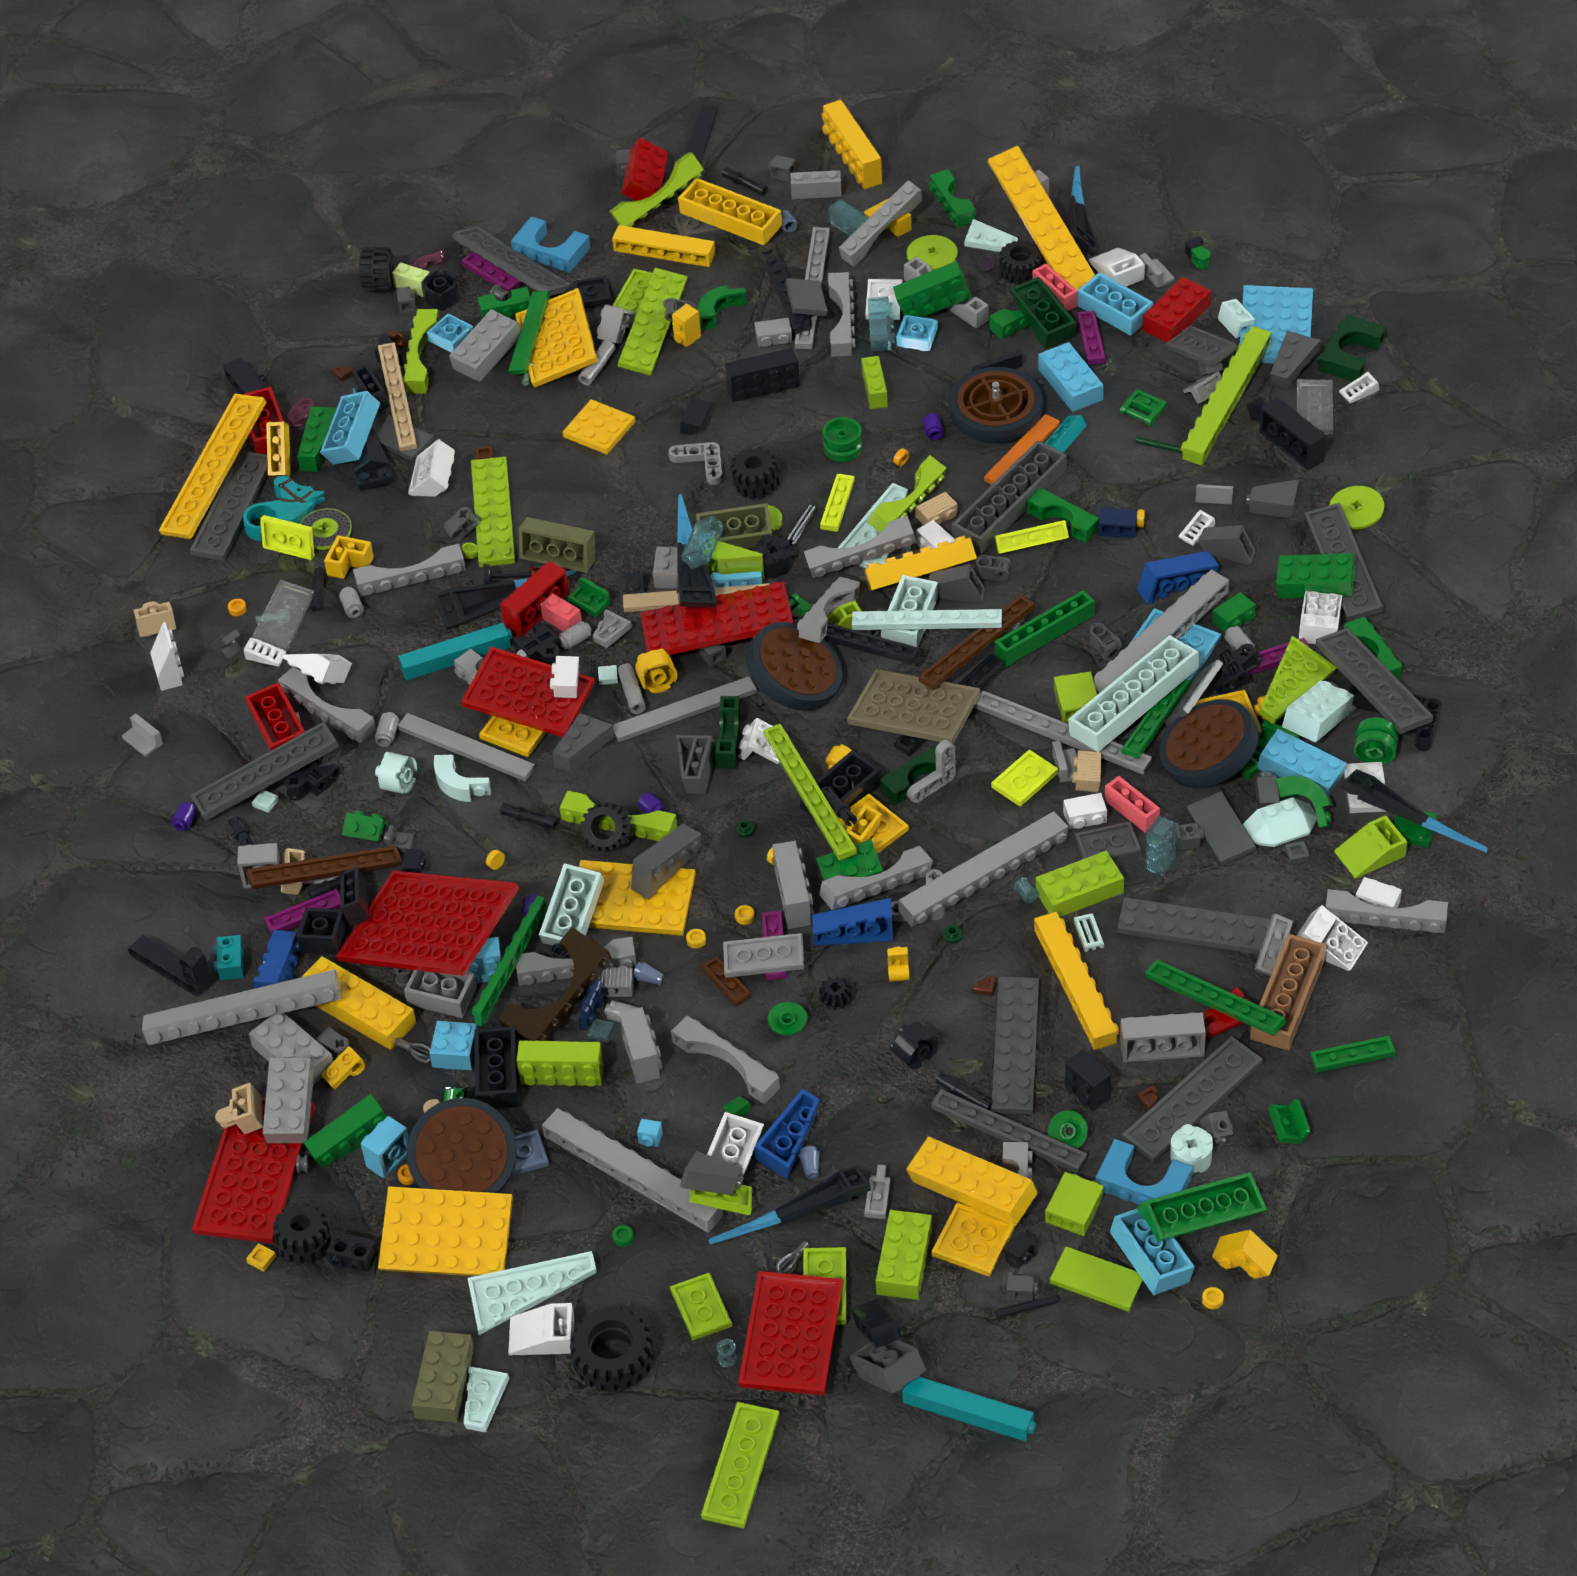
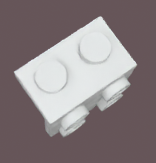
(756, 742)

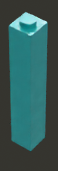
(444, 653)
(969, 1408)

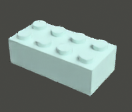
(911, 595)
(1318, 711)
(571, 903)

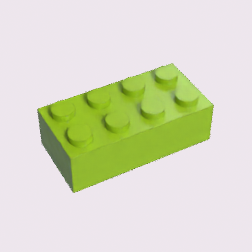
(1080, 884)
(560, 1063)
(903, 1254)

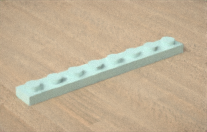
(927, 619)

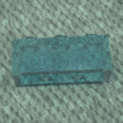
(846, 217)
(880, 323)
(702, 542)
(1160, 845)

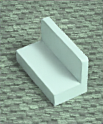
(1234, 317)

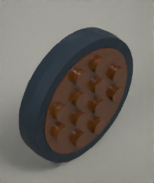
(995, 404)
(793, 669)
(1209, 743)
(462, 1148)

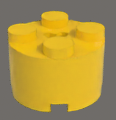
(656, 670)

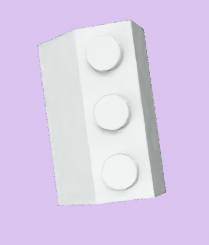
(432, 470)
(735, 1140)

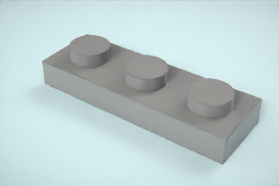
(1273, 944)

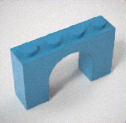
(561, 257)
(1115, 1181)

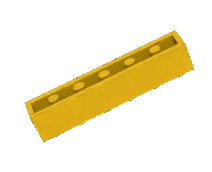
(664, 246)
(919, 564)

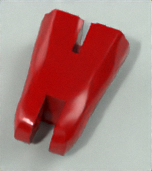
(1218, 1022)

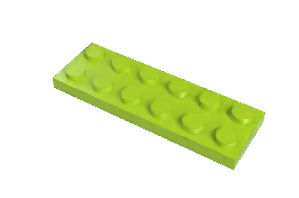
(740, 1465)

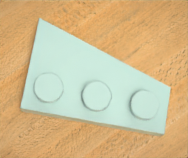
(987, 237)
(484, 1394)

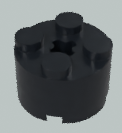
(441, 289)
(776, 555)
(914, 1045)

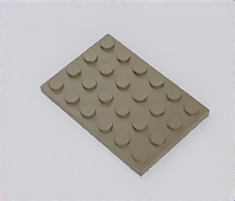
(910, 708)

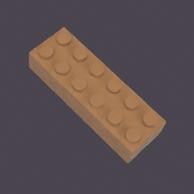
(1291, 987)

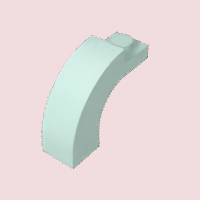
(456, 785)

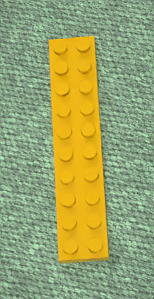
(1040, 217)
(212, 466)

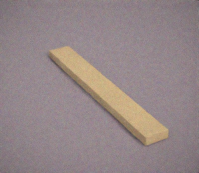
(397, 397)
(658, 600)

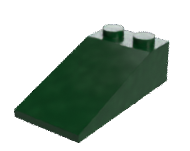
(1043, 312)

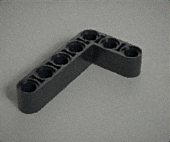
(1425, 734)
(187, 972)

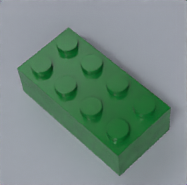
(933, 291)
(1315, 573)

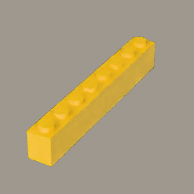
(1076, 981)

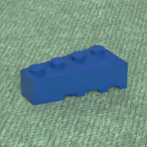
(1174, 574)
(854, 924)
(279, 960)
(786, 1136)

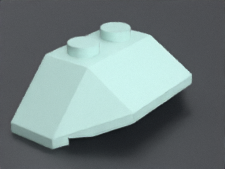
(1280, 822)

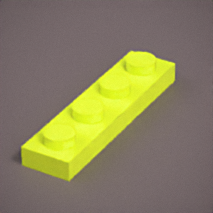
(837, 502)
(1031, 536)

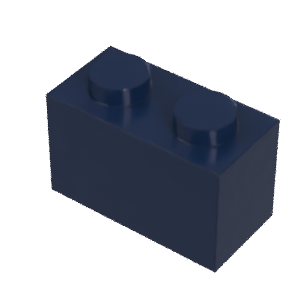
(1117, 522)

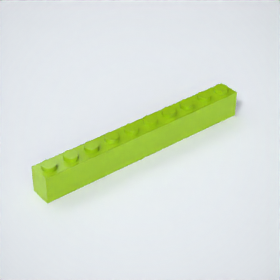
(1226, 395)

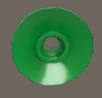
(785, 1013)
(1062, 1122)

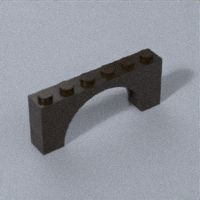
(540, 1023)

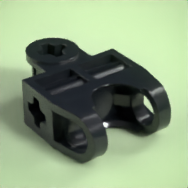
(542, 646)
(1238, 662)
(310, 779)

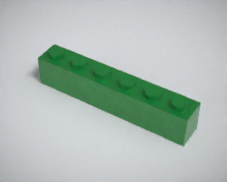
(1045, 628)

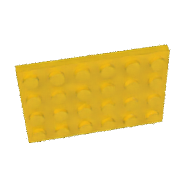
(562, 341)
(628, 911)
(445, 1231)

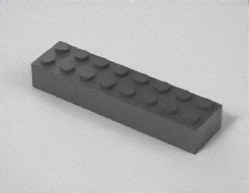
(1009, 495)

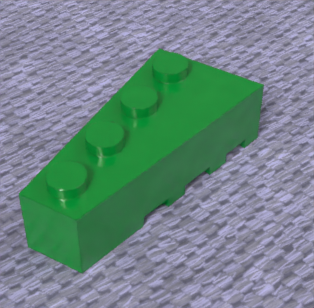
(313, 438)
(345, 1132)

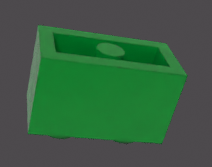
(1234, 612)

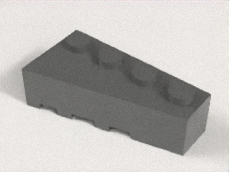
(663, 860)

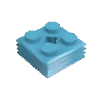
(449, 332)
(916, 333)

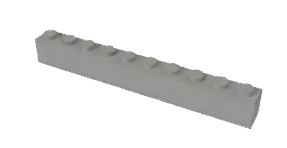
(1173, 622)
(982, 869)
(241, 1007)
(628, 1168)

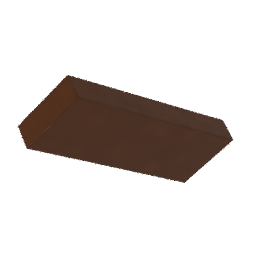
(730, 986)

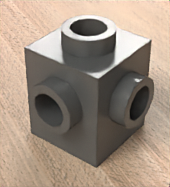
(1218, 1126)

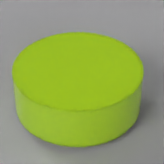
(469, 550)

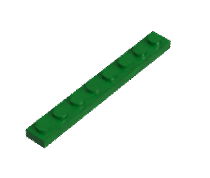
(508, 963)
(1215, 997)

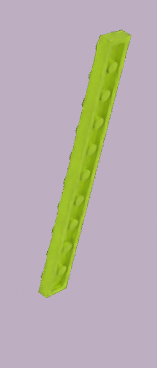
(810, 792)

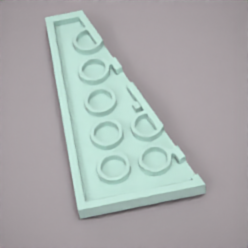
(864, 532)
(517, 1289)

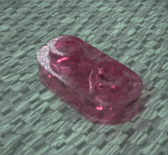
(422, 262)
(300, 412)

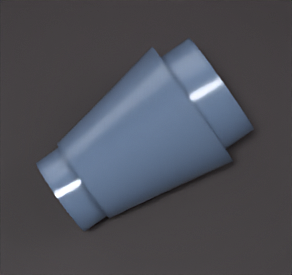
(789, 223)
(648, 974)
(810, 1161)

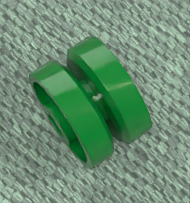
(842, 439)
(1376, 741)

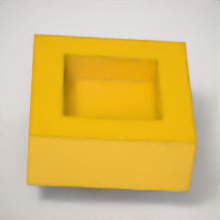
(261, 1257)

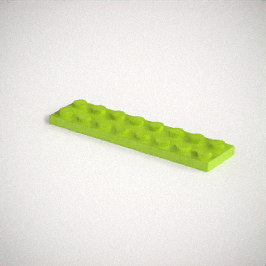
(650, 323)
(494, 511)

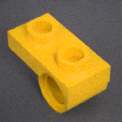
(898, 964)
(344, 1065)

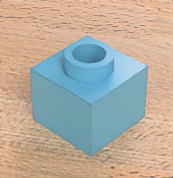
(649, 1132)

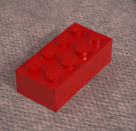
(644, 170)
(1176, 309)
(270, 413)
(524, 605)
(274, 715)

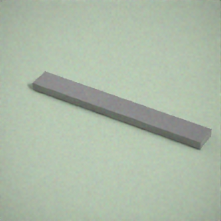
(681, 709)
(466, 747)

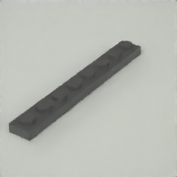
(1008, 1130)

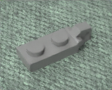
(878, 1196)

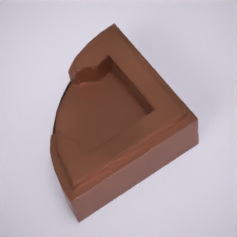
(399, 339)
(342, 373)
(985, 986)
(1148, 1097)

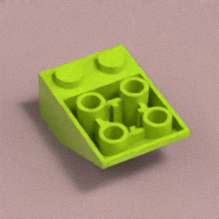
(734, 559)
(1372, 847)

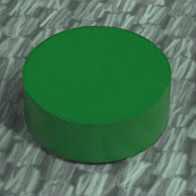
(622, 1235)

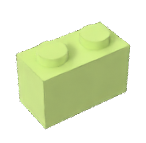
(409, 276)

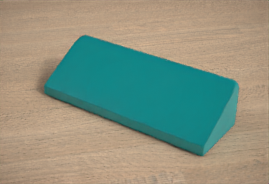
(1066, 433)

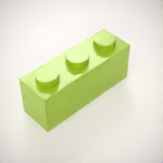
(874, 382)

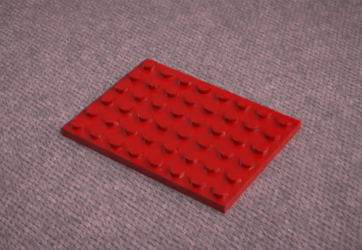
(428, 922)

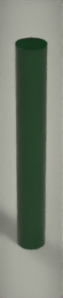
(1158, 444)

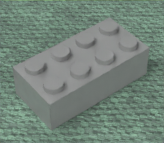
(485, 345)
(793, 884)
(1162, 1037)
(285, 1039)
(288, 1100)

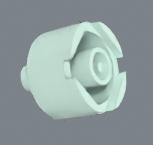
(396, 773)
(1193, 1147)

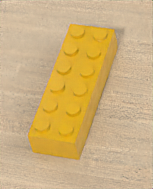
(852, 144)
(730, 211)
(366, 1007)
(972, 1181)

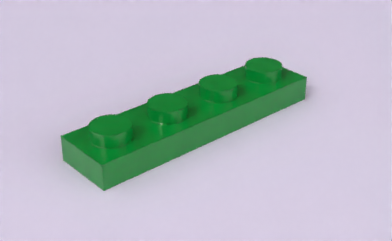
(1352, 1054)

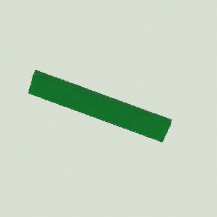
(529, 332)
(1153, 721)

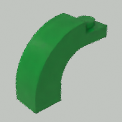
(717, 300)
(1300, 786)

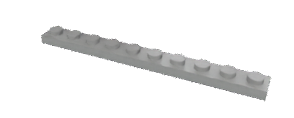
(814, 271)
(1055, 730)

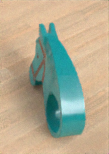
(293, 506)

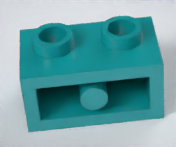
(229, 957)

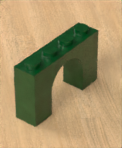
(1350, 331)

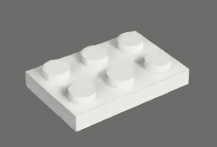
(884, 288)
(1374, 769)

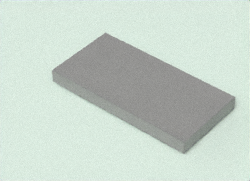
(763, 955)

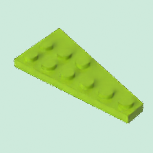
(1296, 674)

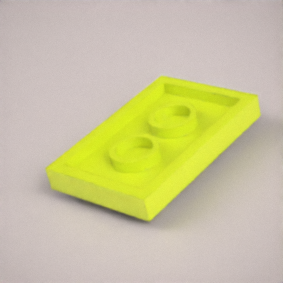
(287, 537)
(1024, 778)

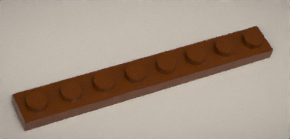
(974, 644)
(322, 867)

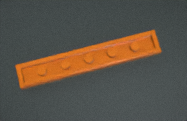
(1039, 432)

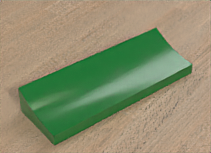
(1203, 1207)

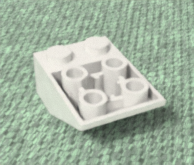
(1120, 266)
(1319, 615)
(165, 660)
(321, 666)
(1342, 942)
(542, 1330)

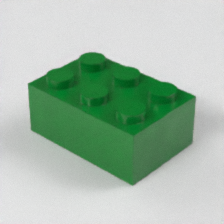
(862, 864)

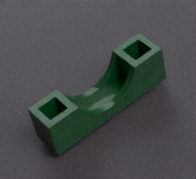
(728, 732)
(897, 783)

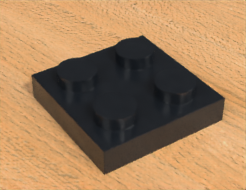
(593, 291)

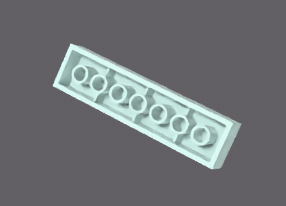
(1133, 693)

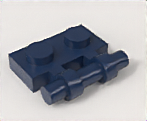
(590, 1005)

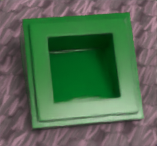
(737, 1107)

